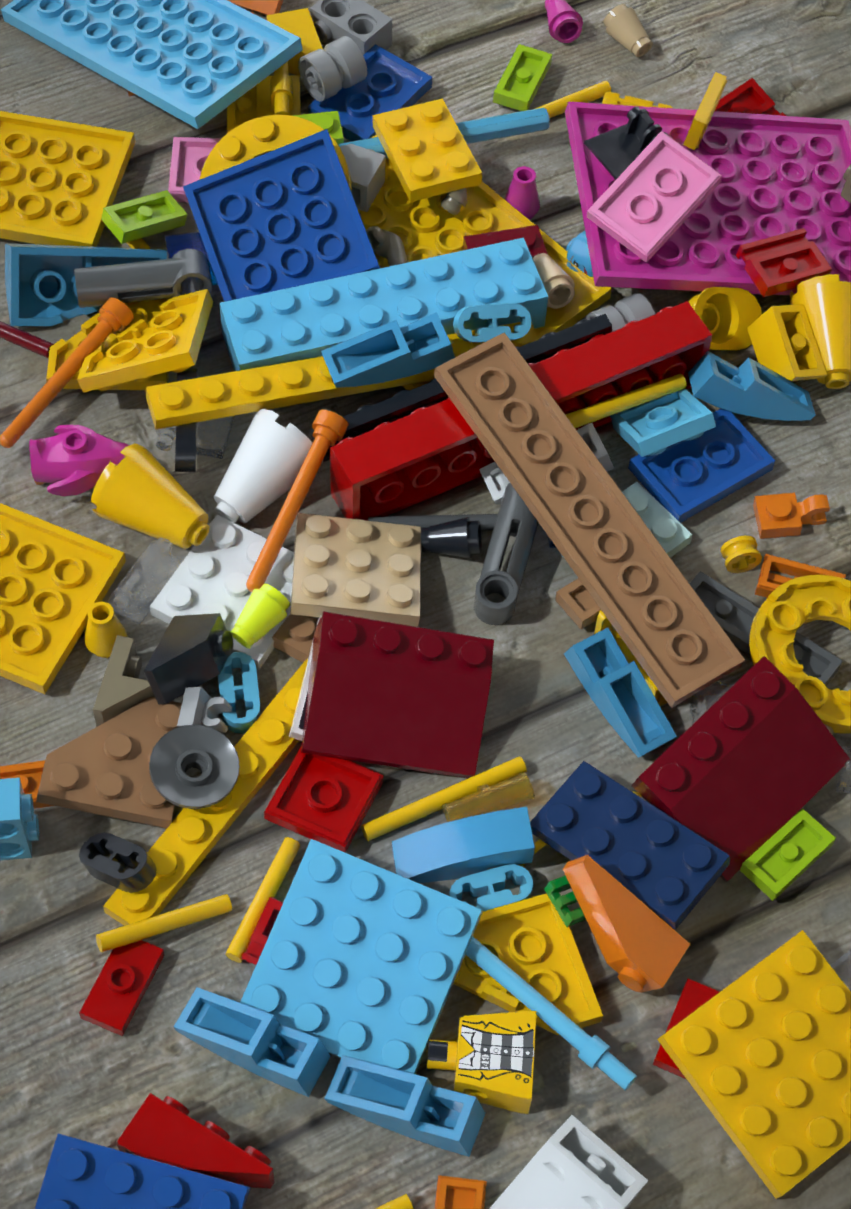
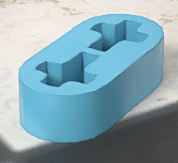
(492, 313)
(248, 691)
(490, 882)

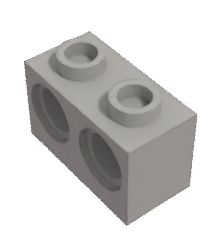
(352, 19)

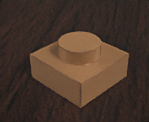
(578, 603)
(296, 636)

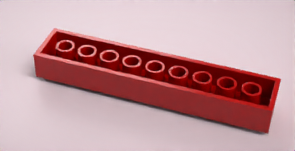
(438, 449)

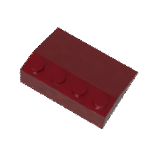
(397, 695)
(745, 765)

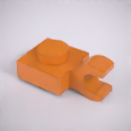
(782, 516)

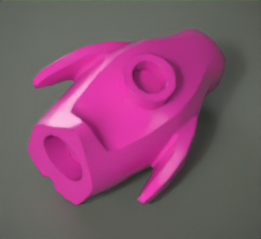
(72, 459)

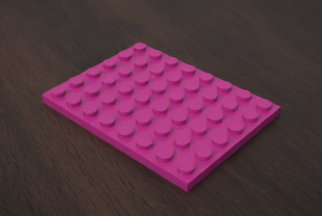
(773, 181)

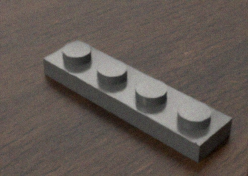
(736, 617)

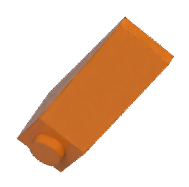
(626, 930)

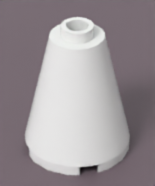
(261, 467)

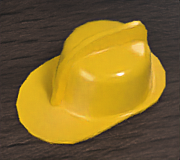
(727, 315)

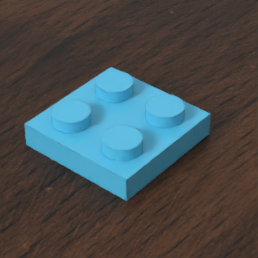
(663, 422)

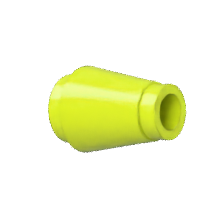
(260, 614)

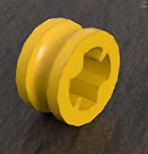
(741, 554)

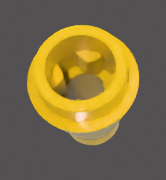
(102, 629)

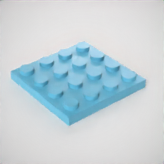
(361, 958)

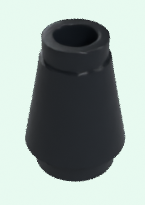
(453, 538)

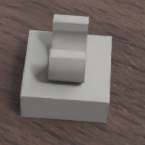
(203, 710)

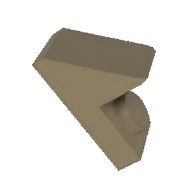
(120, 683)

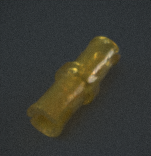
(491, 798)

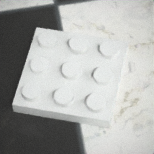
(215, 581)

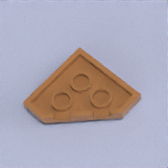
(109, 767)

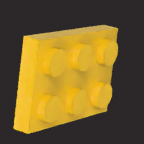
(427, 150)

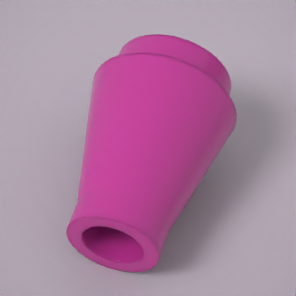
(563, 21)
(523, 192)

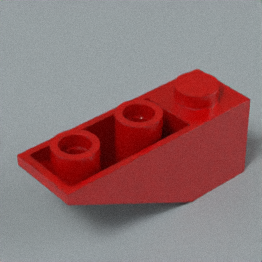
(168, 1135)

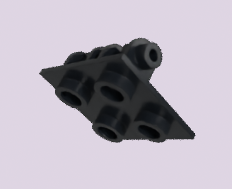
(624, 144)

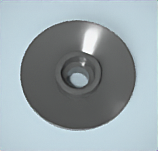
(194, 748)

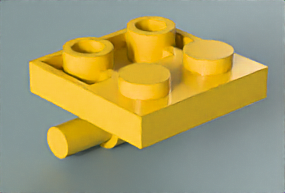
(271, 96)

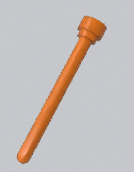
(113, 317)
(327, 429)

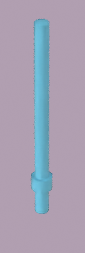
(591, 1049)

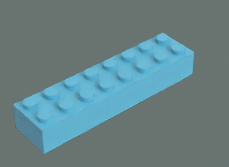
(321, 314)

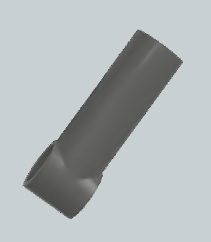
(144, 280)
(516, 521)

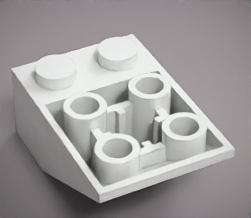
(573, 1173)

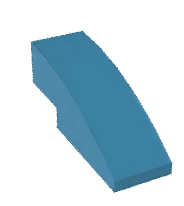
(389, 353)
(749, 390)
(620, 692)
(465, 846)
(253, 1040)
(407, 1104)

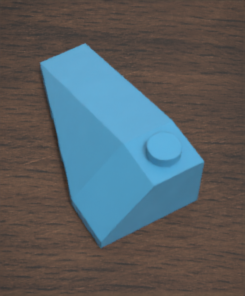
(43, 281)

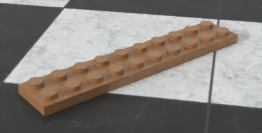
(589, 520)

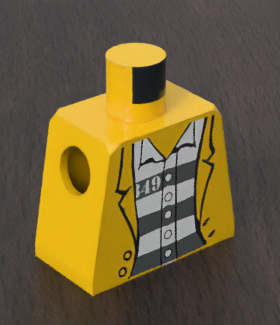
(491, 1058)

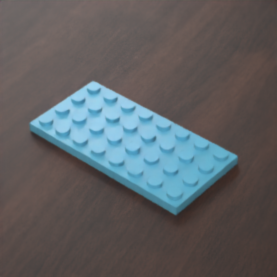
(172, 53)

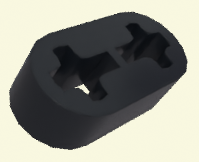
(123, 855)

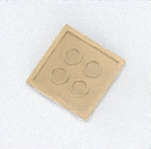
(356, 569)

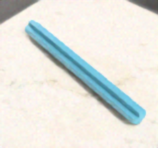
(484, 128)

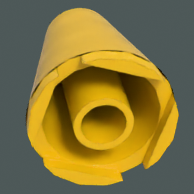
(829, 314)
(149, 500)

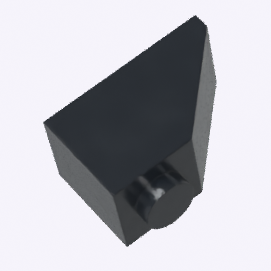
(188, 655)

